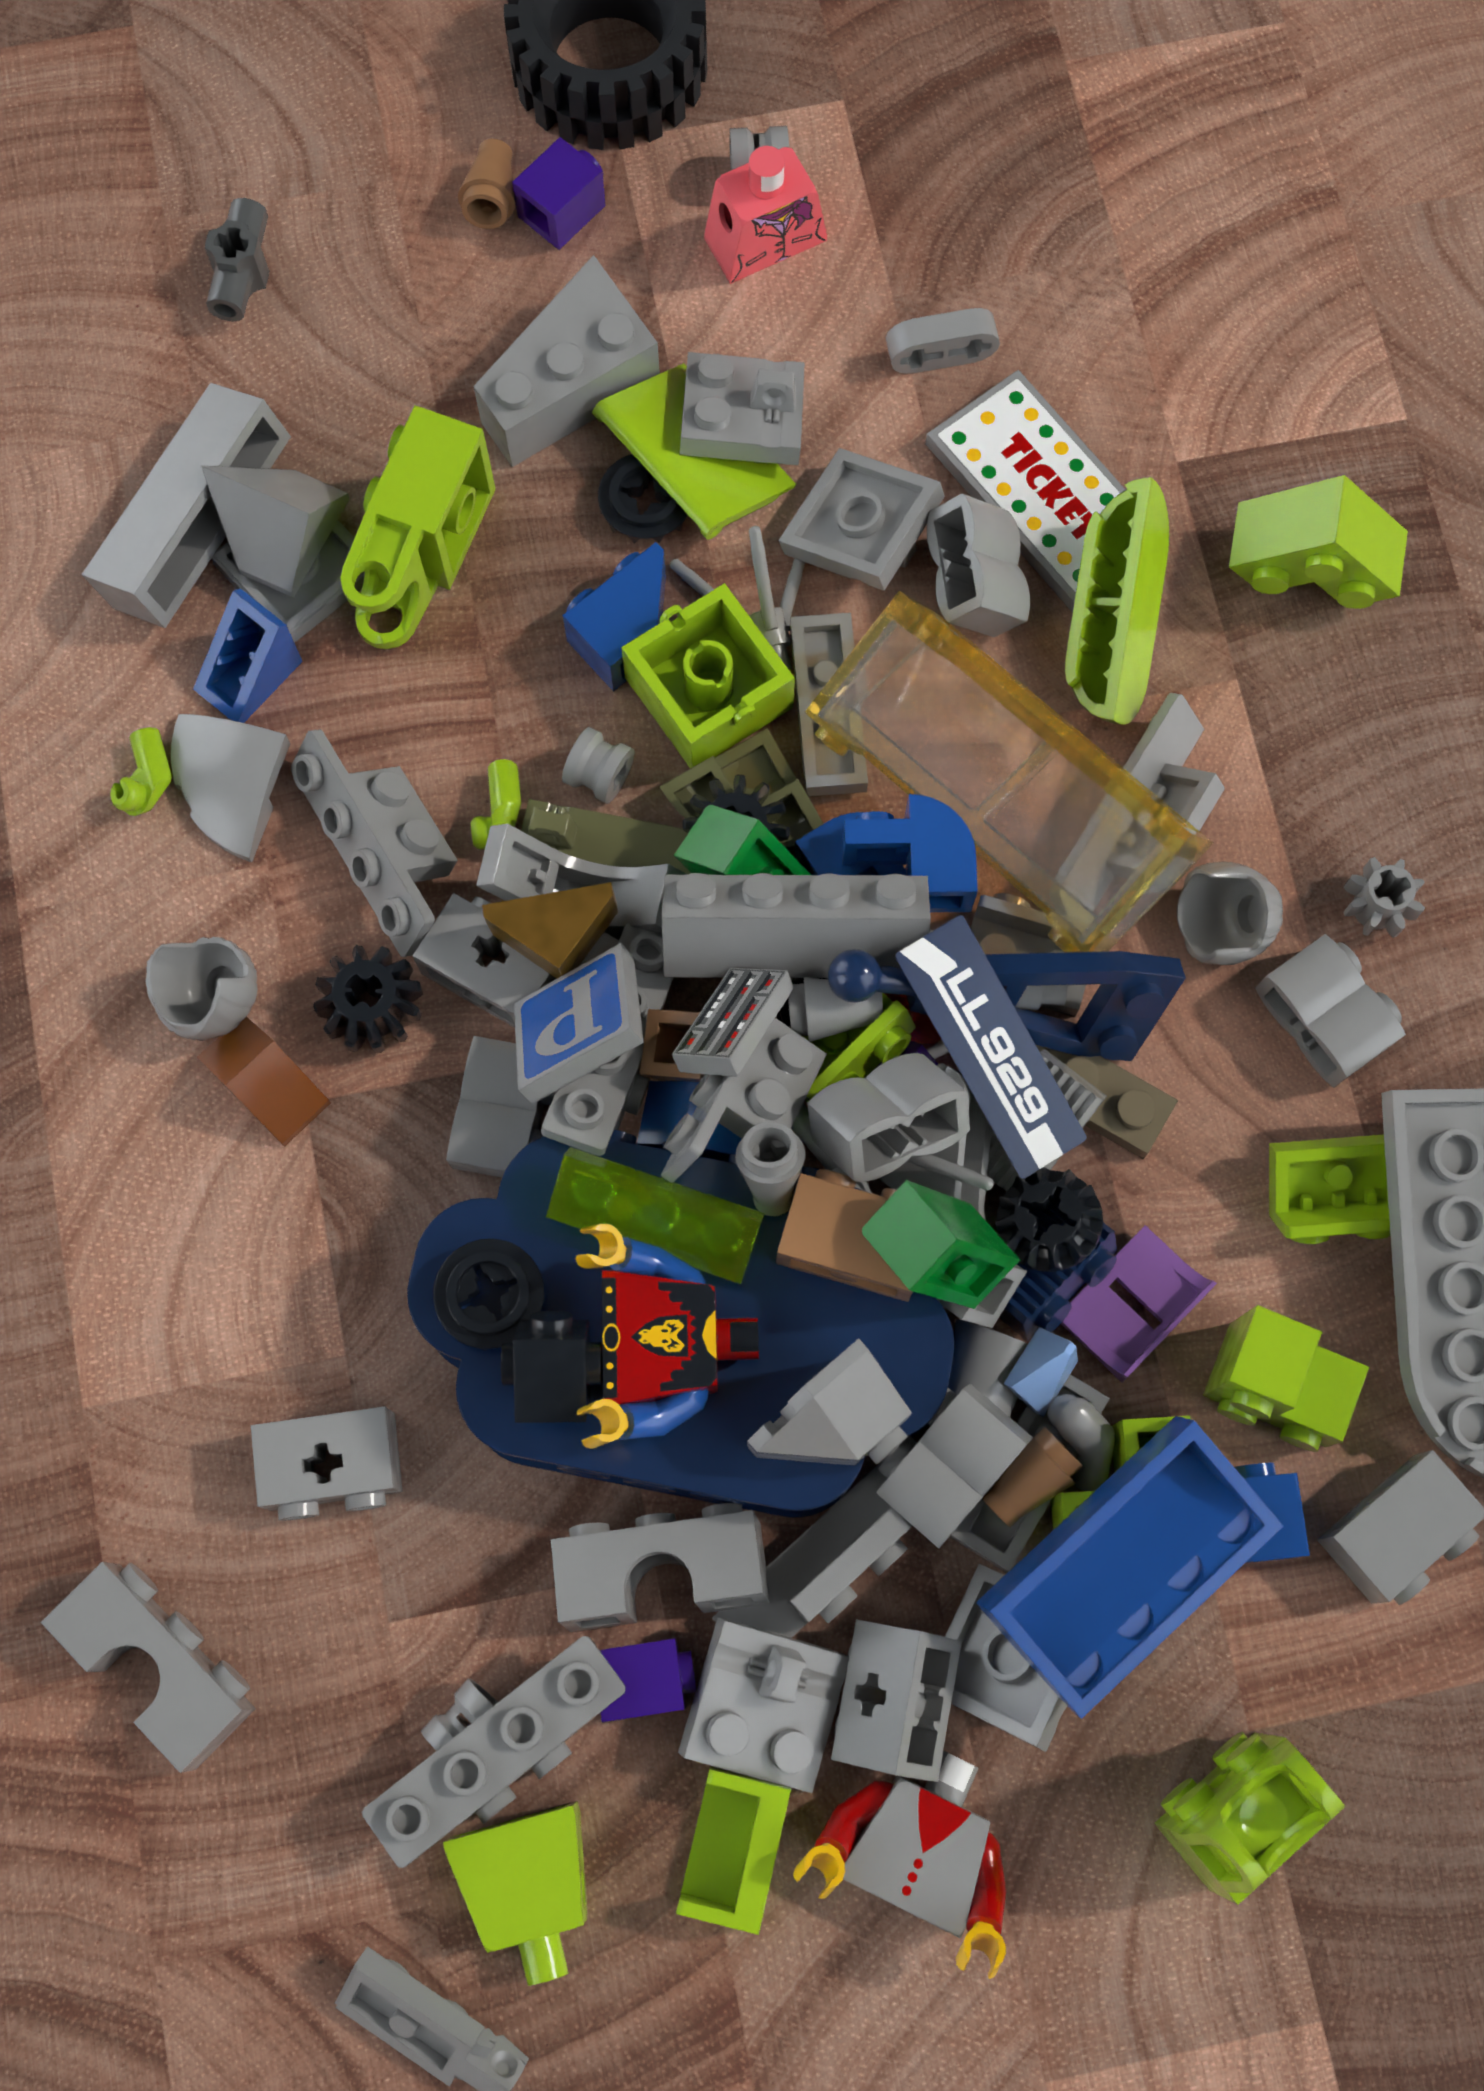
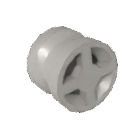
(598, 765)

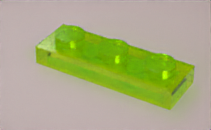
(650, 1209)

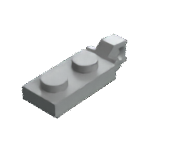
(427, 2027)

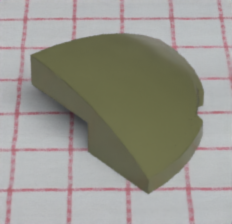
(759, 762)

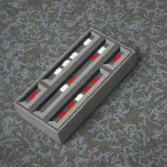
(733, 1021)

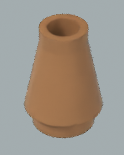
(488, 188)
(1032, 1478)

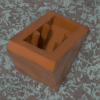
(264, 1080)

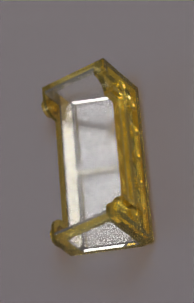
(1023, 779)

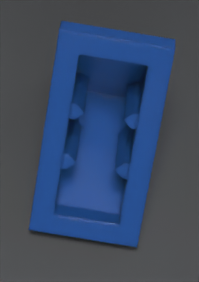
(246, 658)

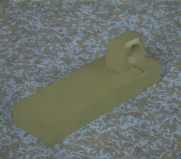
(603, 836)

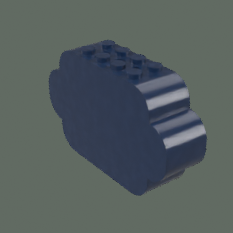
(800, 1331)

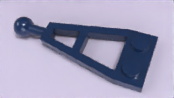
(1113, 1025)

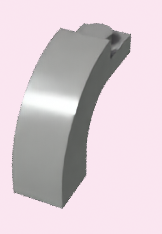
(525, 867)

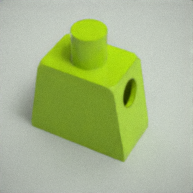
(524, 1885)

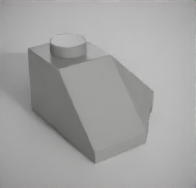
(838, 1415)

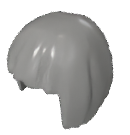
(1228, 913)
(201, 987)

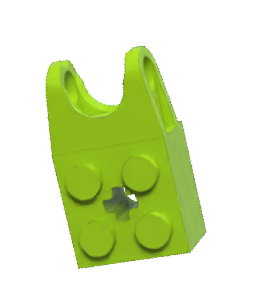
(417, 521)
(1247, 1813)

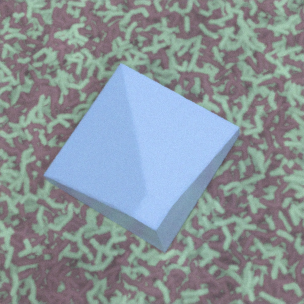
(1042, 1370)

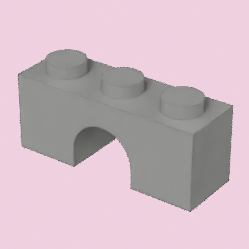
(601, 1568)
(195, 1699)

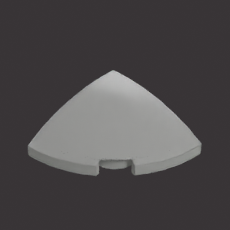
(227, 778)

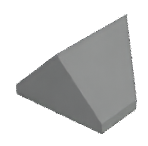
(274, 520)

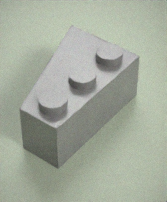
(564, 364)

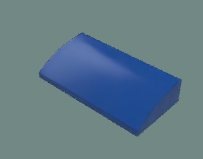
(1130, 1564)

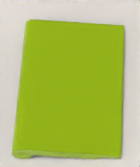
(706, 488)

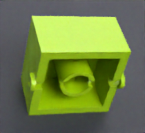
(708, 676)

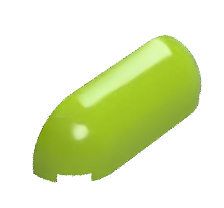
(1118, 602)

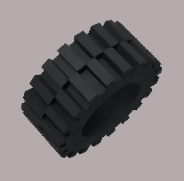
(610, 100)

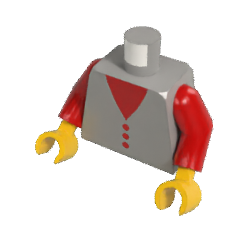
(920, 1856)

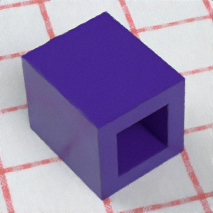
(560, 192)
(653, 1677)

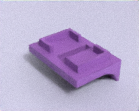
(1157, 1281)

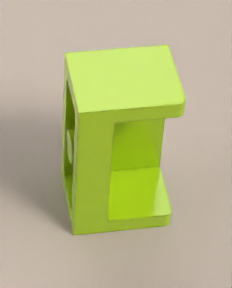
(733, 1850)

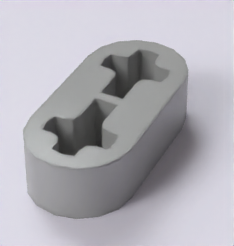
(942, 340)

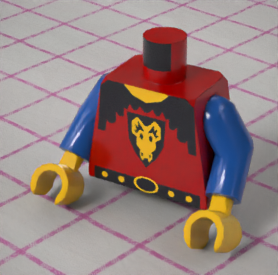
(657, 1339)

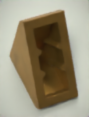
(554, 927)

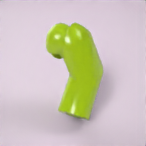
(149, 780)
(504, 800)

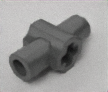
(237, 259)

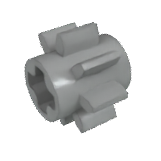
(1387, 882)

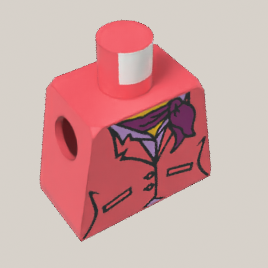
(763, 213)

